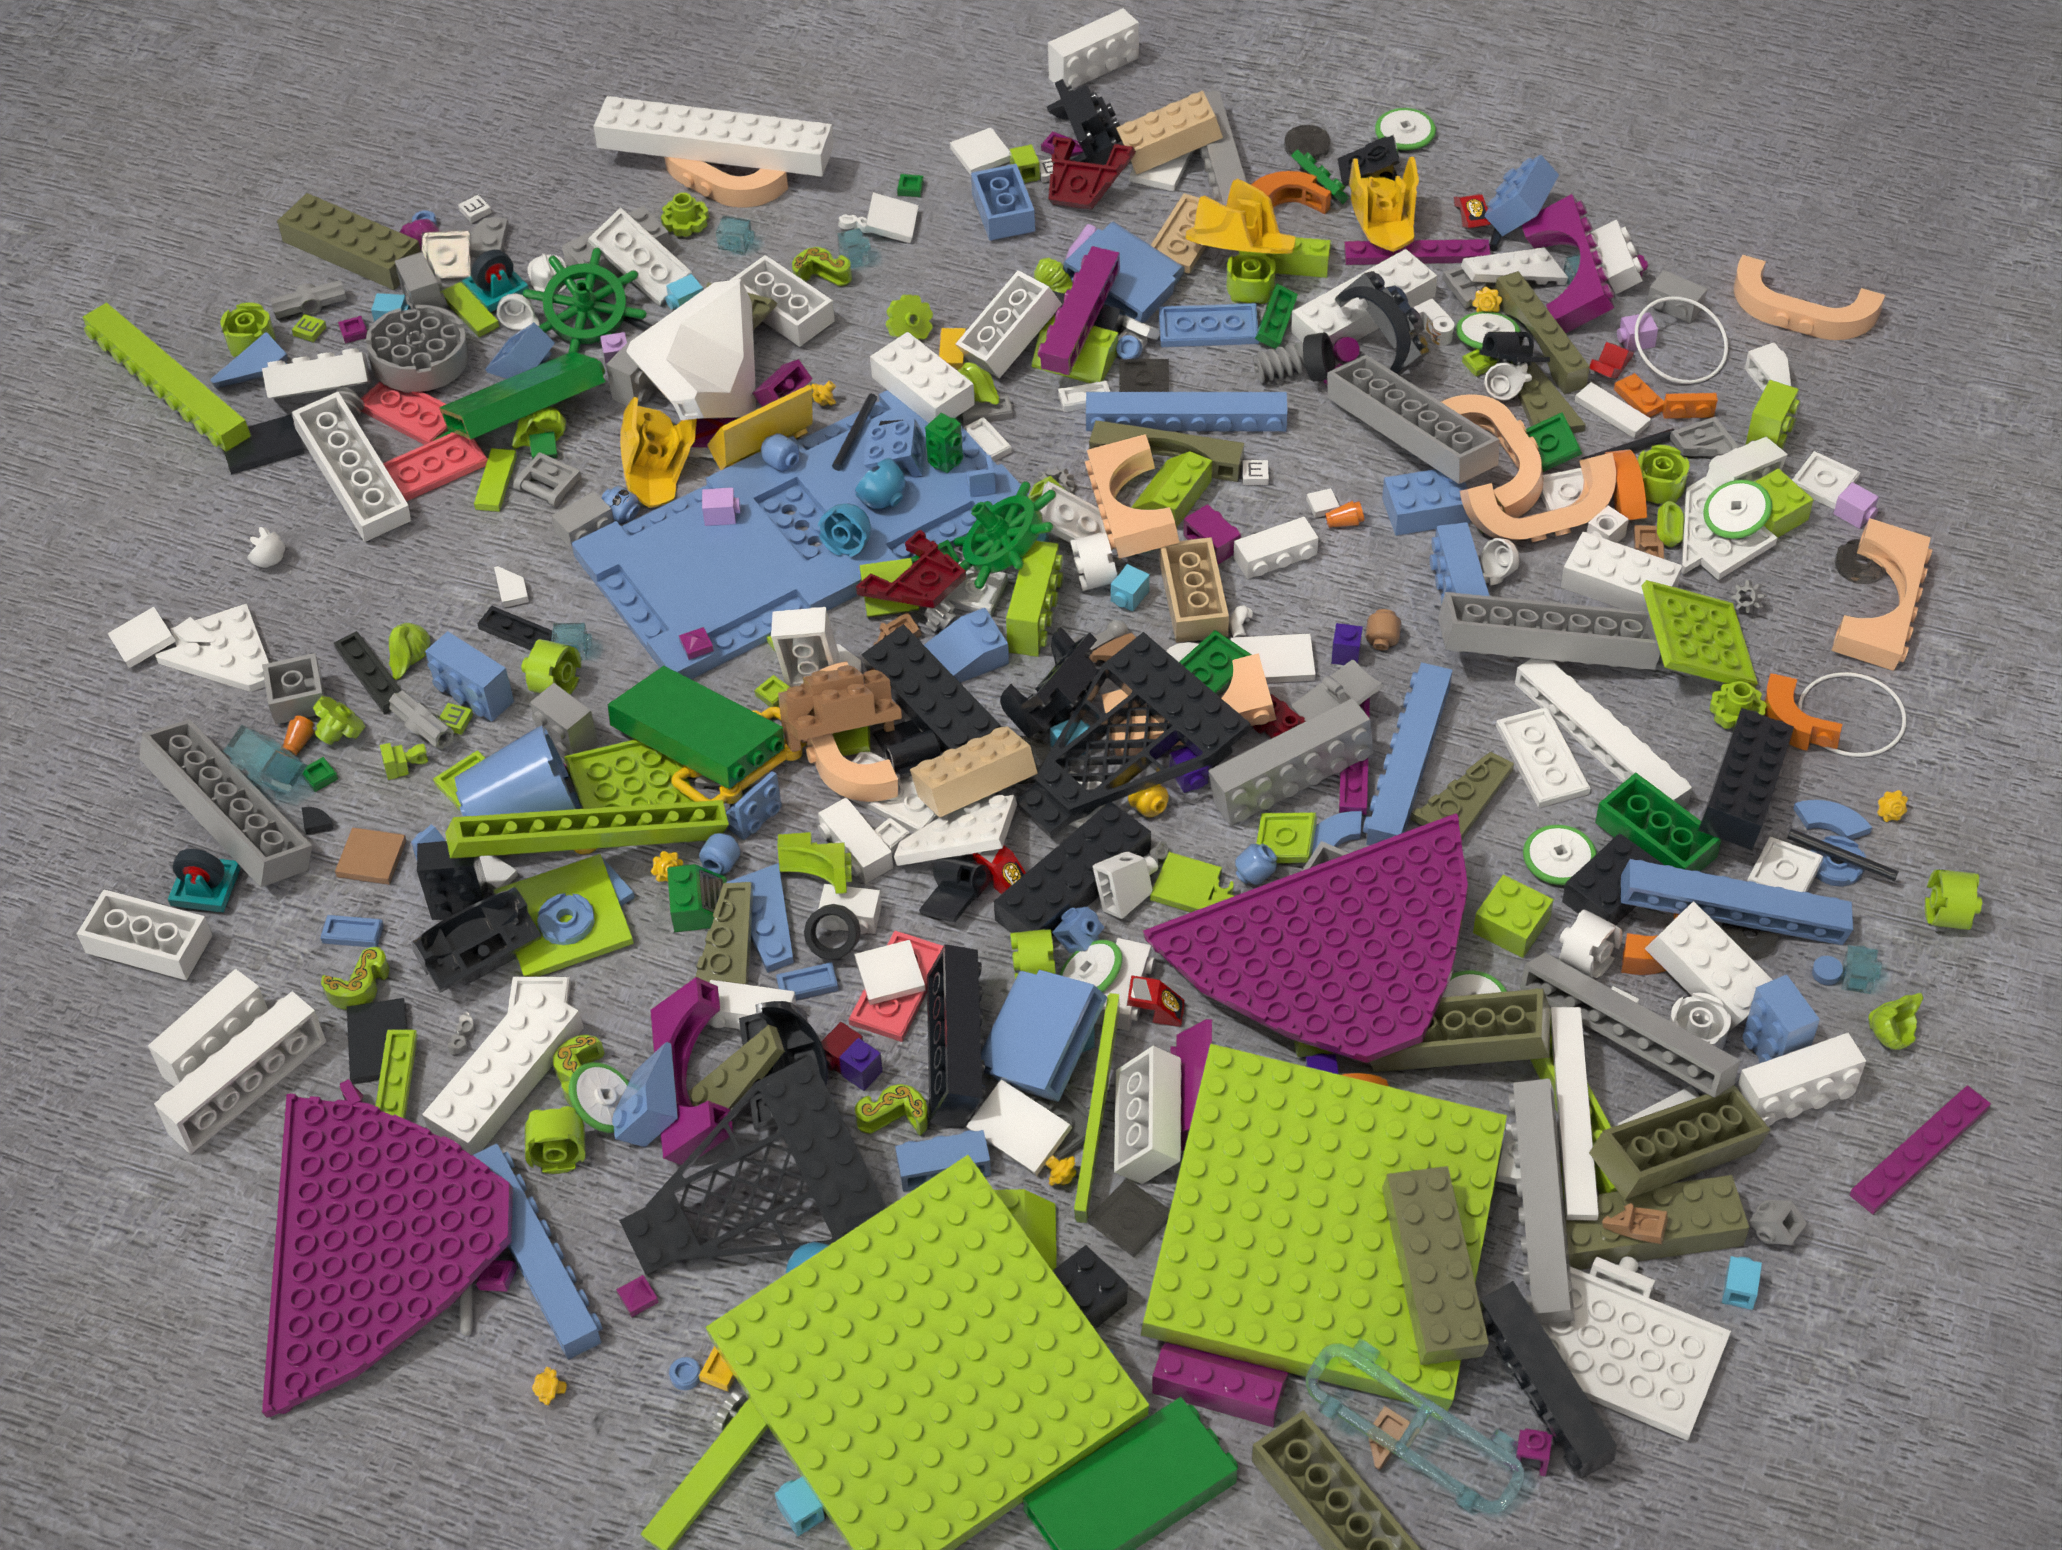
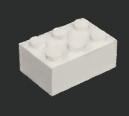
(803, 642)

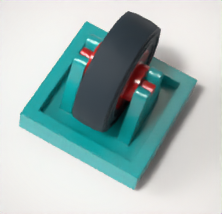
(493, 279)
(202, 880)

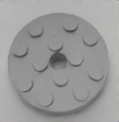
(417, 348)

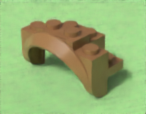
(840, 701)

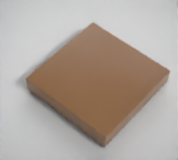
(370, 856)

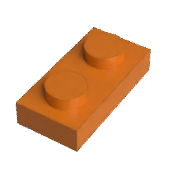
(1639, 395)
(1689, 405)

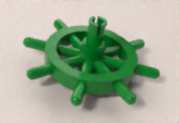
(584, 301)
(1003, 533)

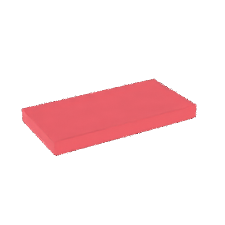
(409, 413)
(435, 464)
(895, 1016)

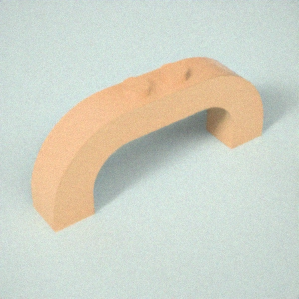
(726, 189)
(1801, 314)
(1525, 489)
(1597, 490)
(849, 779)

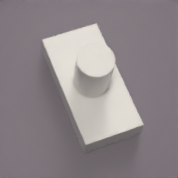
(1623, 1275)

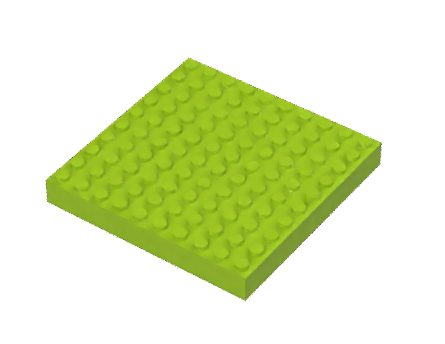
(1286, 1222)
(927, 1369)

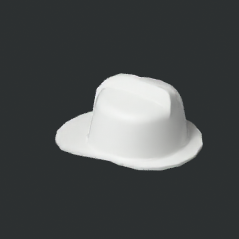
(541, 272)

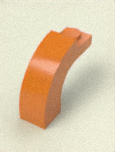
(1294, 187)
(1629, 486)
(1807, 729)
(1637, 959)

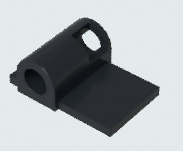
(1374, 159)
(1508, 348)
(907, 746)
(957, 887)

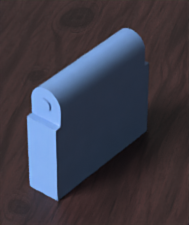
(1144, 275)
(1042, 1032)

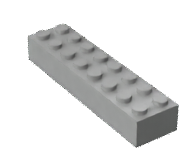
(1413, 419)
(1548, 631)
(225, 802)

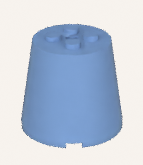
(517, 779)

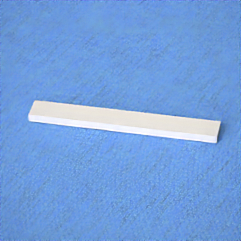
(1573, 1114)

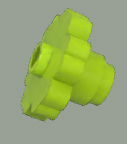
(684, 215)
(909, 316)
(1731, 698)
(336, 721)

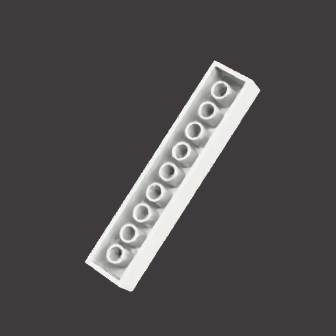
(714, 136)

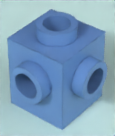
(1078, 929)

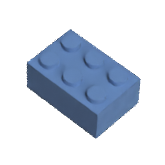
(1521, 194)
(1003, 202)
(1423, 501)
(469, 676)
(1779, 1020)

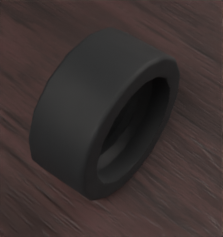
(1318, 356)
(811, 937)

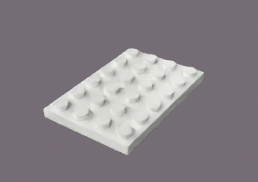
(1638, 1354)

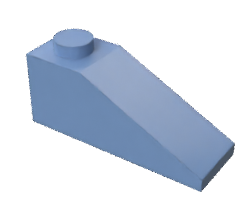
(250, 362)

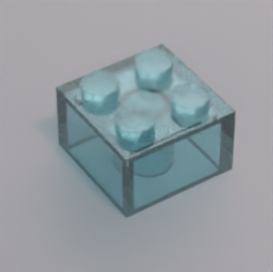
(264, 759)

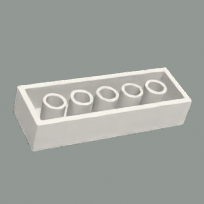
(1353, 319)
(351, 466)
(503, 1070)
(240, 1072)

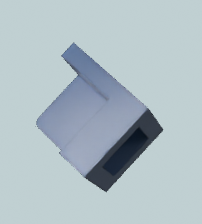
(982, 481)

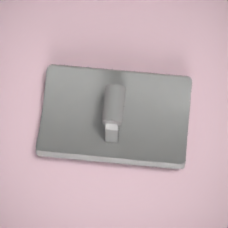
(1336, 689)

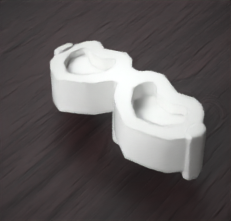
(851, 221)

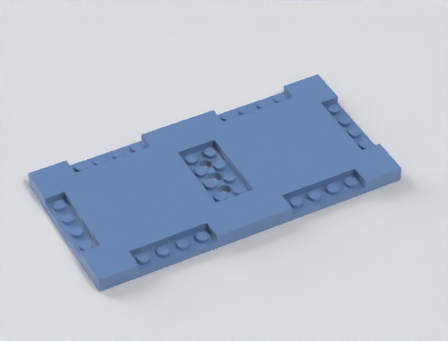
(679, 575)

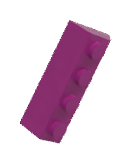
(1193, 1049)
(1219, 1383)

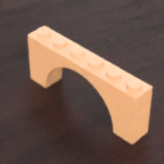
(1129, 529)
(1884, 637)
(1246, 695)

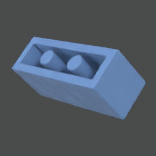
(927, 1158)

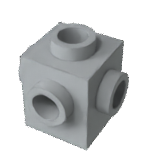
(1777, 1222)

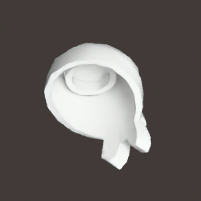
(516, 312)
(1505, 380)
(268, 549)
(1499, 560)

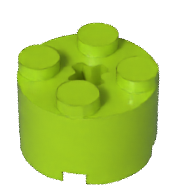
(1250, 277)
(245, 326)
(1663, 473)
(551, 664)
(1952, 899)
(1033, 951)
(554, 1140)

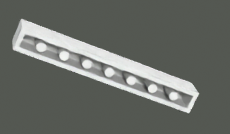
(1597, 728)

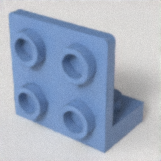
(897, 441)
(755, 807)

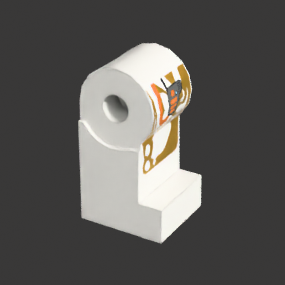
(1436, 322)

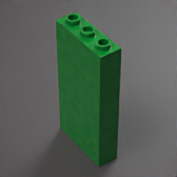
(522, 394)
(696, 726)
(1134, 1484)

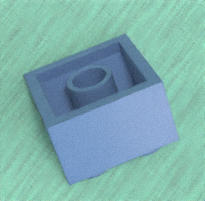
(521, 352)

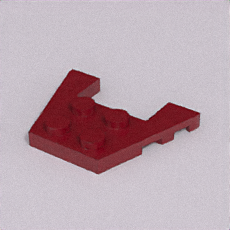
(1083, 183)
(924, 582)

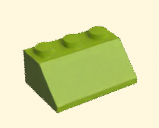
(1307, 259)
(1094, 357)
(1177, 485)
(1035, 1218)

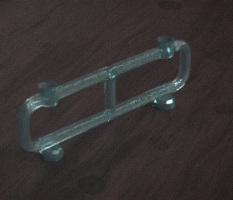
(1498, 1446)

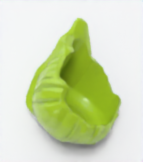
(1052, 274)
(983, 383)
(541, 421)
(406, 647)
(1896, 1021)

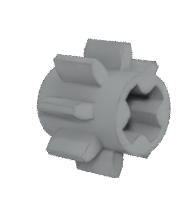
(1756, 595)
(940, 616)

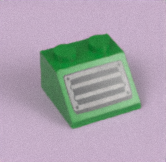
(693, 896)

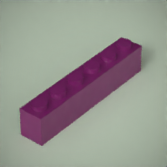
(1079, 310)

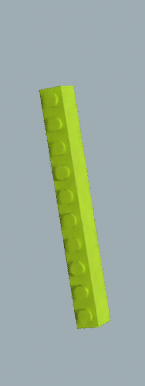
(166, 377)
(584, 828)

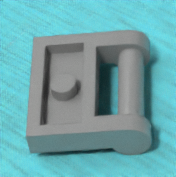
(551, 473)

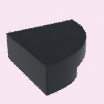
(315, 820)

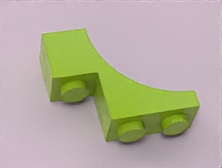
(827, 860)

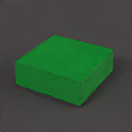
(910, 185)
(543, 443)
(319, 774)

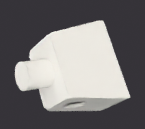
(1124, 882)

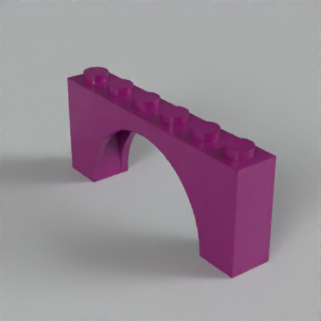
(1588, 292)
(680, 1022)

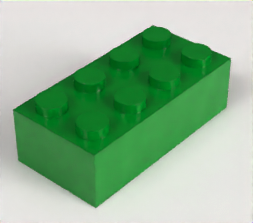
(1657, 825)

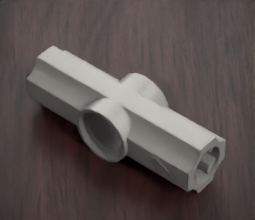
(308, 299)
(421, 719)

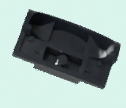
(1088, 118)
(1393, 316)
(1058, 691)
(476, 940)
(797, 1040)

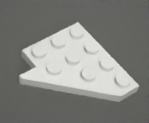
(1708, 549)
(231, 659)
(965, 831)

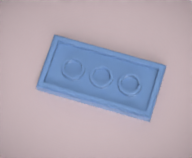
(1208, 325)

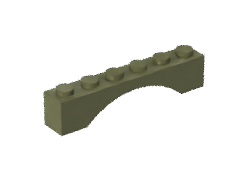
(1566, 363)
(1225, 454)

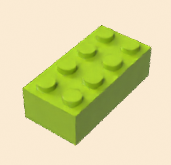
(1033, 599)

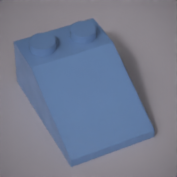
(970, 646)
(648, 1100)

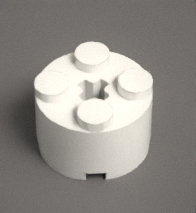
(1094, 560)
(1590, 944)
(1703, 1017)

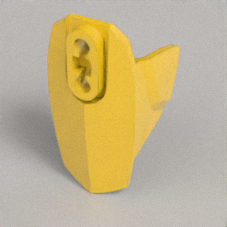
(1385, 206)
(1242, 224)
(653, 461)

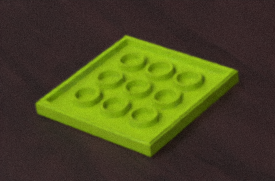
(1698, 634)
(613, 776)
(589, 880)

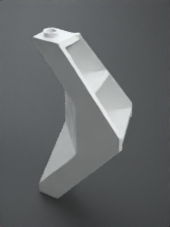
(703, 354)

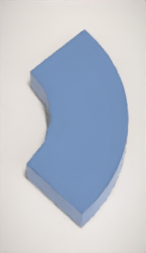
(1832, 817)
(1338, 829)

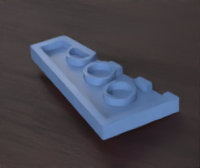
(769, 918)

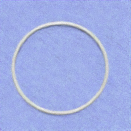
(1661, 373)
(1876, 682)

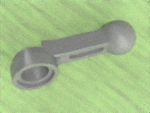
(1114, 630)

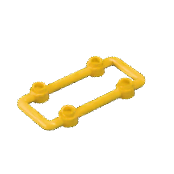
(734, 794)

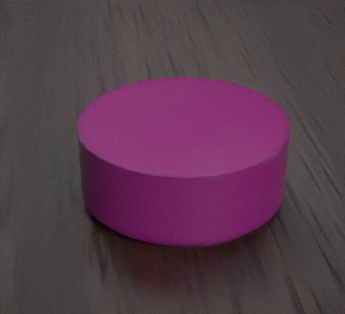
(1346, 349)

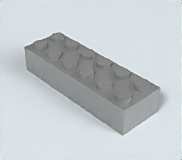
(1291, 762)

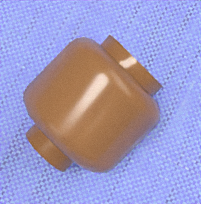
(1383, 629)

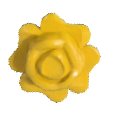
(1487, 300)
(823, 393)
(1892, 806)
(661, 863)
(1061, 1170)
(547, 1385)

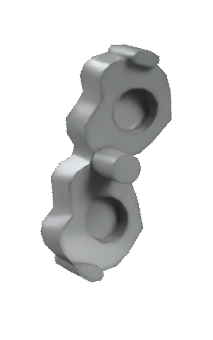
(1159, 851)
(463, 1030)
(729, 1409)

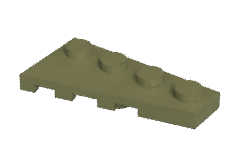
(1543, 400)
(1468, 794)
(729, 939)
(740, 1071)

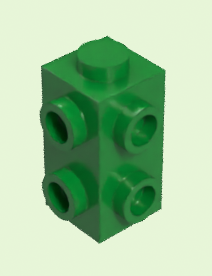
(944, 443)

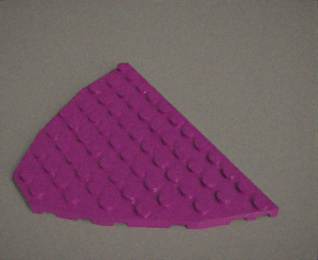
(1338, 951)
(369, 1241)

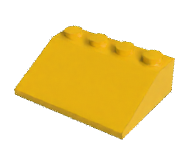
(745, 435)

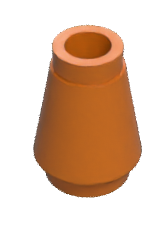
(1345, 515)
(298, 734)

